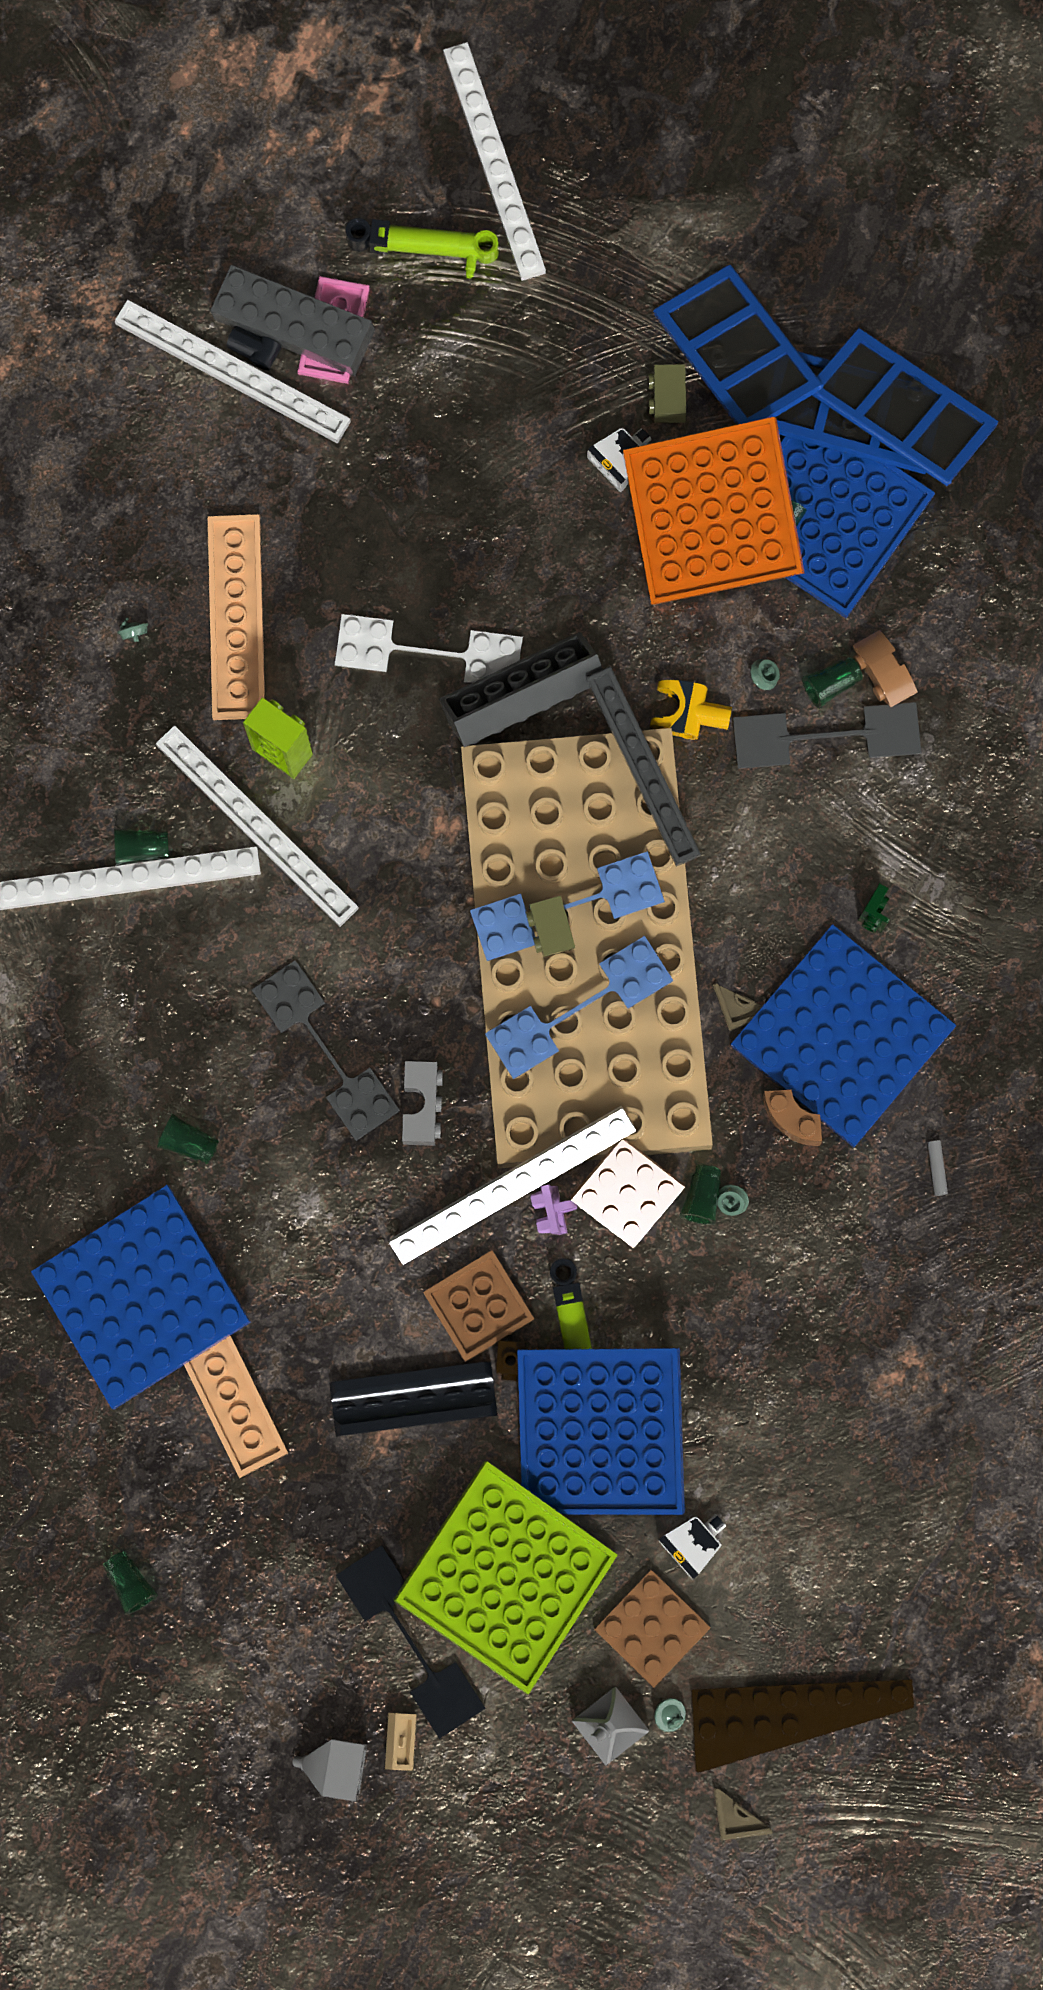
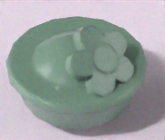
(132, 630)
(765, 674)
(732, 1200)
(669, 1714)

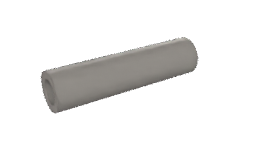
(937, 1168)

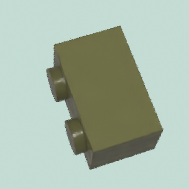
(669, 393)
(550, 926)

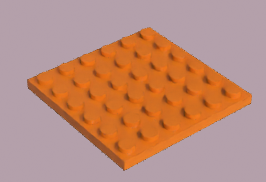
(713, 511)

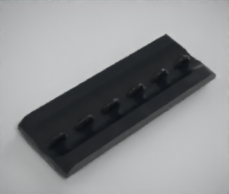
(413, 1399)

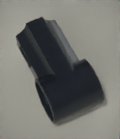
(259, 350)

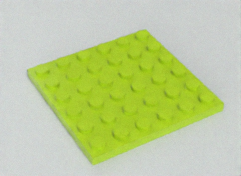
(505, 1577)

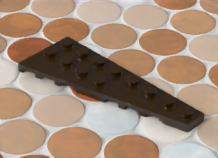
(761, 1719)

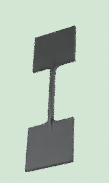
(766, 742)
(361, 1100)

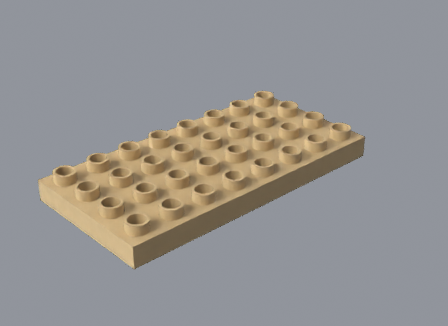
(540, 829)

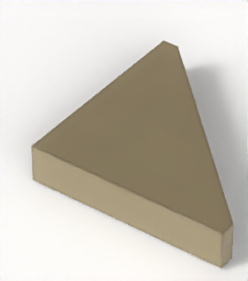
(735, 1007)
(735, 1820)

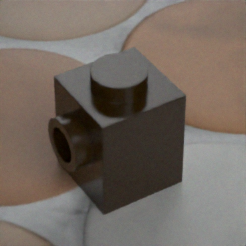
(508, 1360)

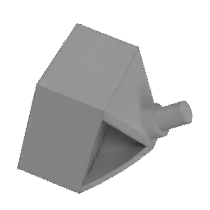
(610, 1726)
(335, 1768)

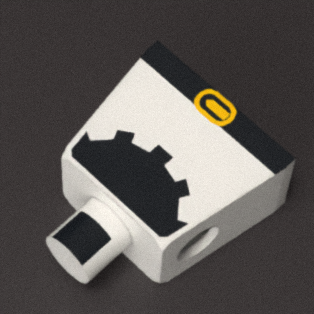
(609, 456)
(693, 1543)

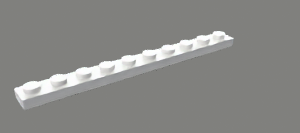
(494, 161)
(232, 371)
(257, 826)
(129, 878)
(512, 1185)

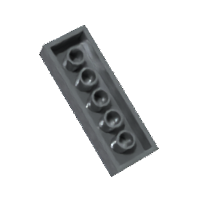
(293, 320)
(521, 689)

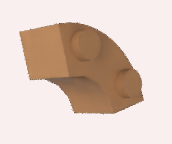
(889, 678)
(791, 1119)

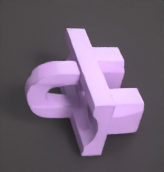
(550, 1199)

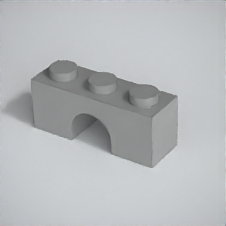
(422, 1126)

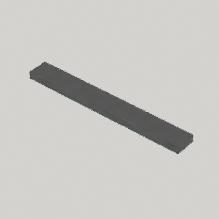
(643, 766)

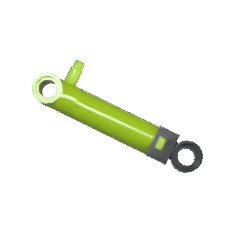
(386, 237)
(570, 1307)

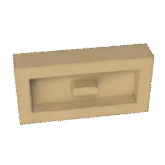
(400, 1741)

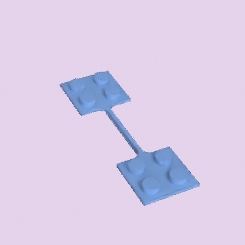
(627, 887)
(526, 1040)

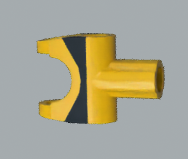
(692, 710)

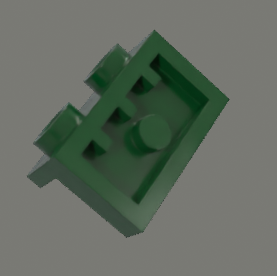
(871, 916)

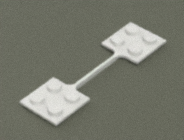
(368, 642)

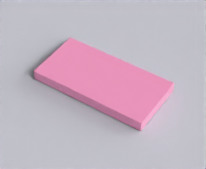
(346, 296)

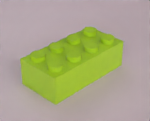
(278, 737)

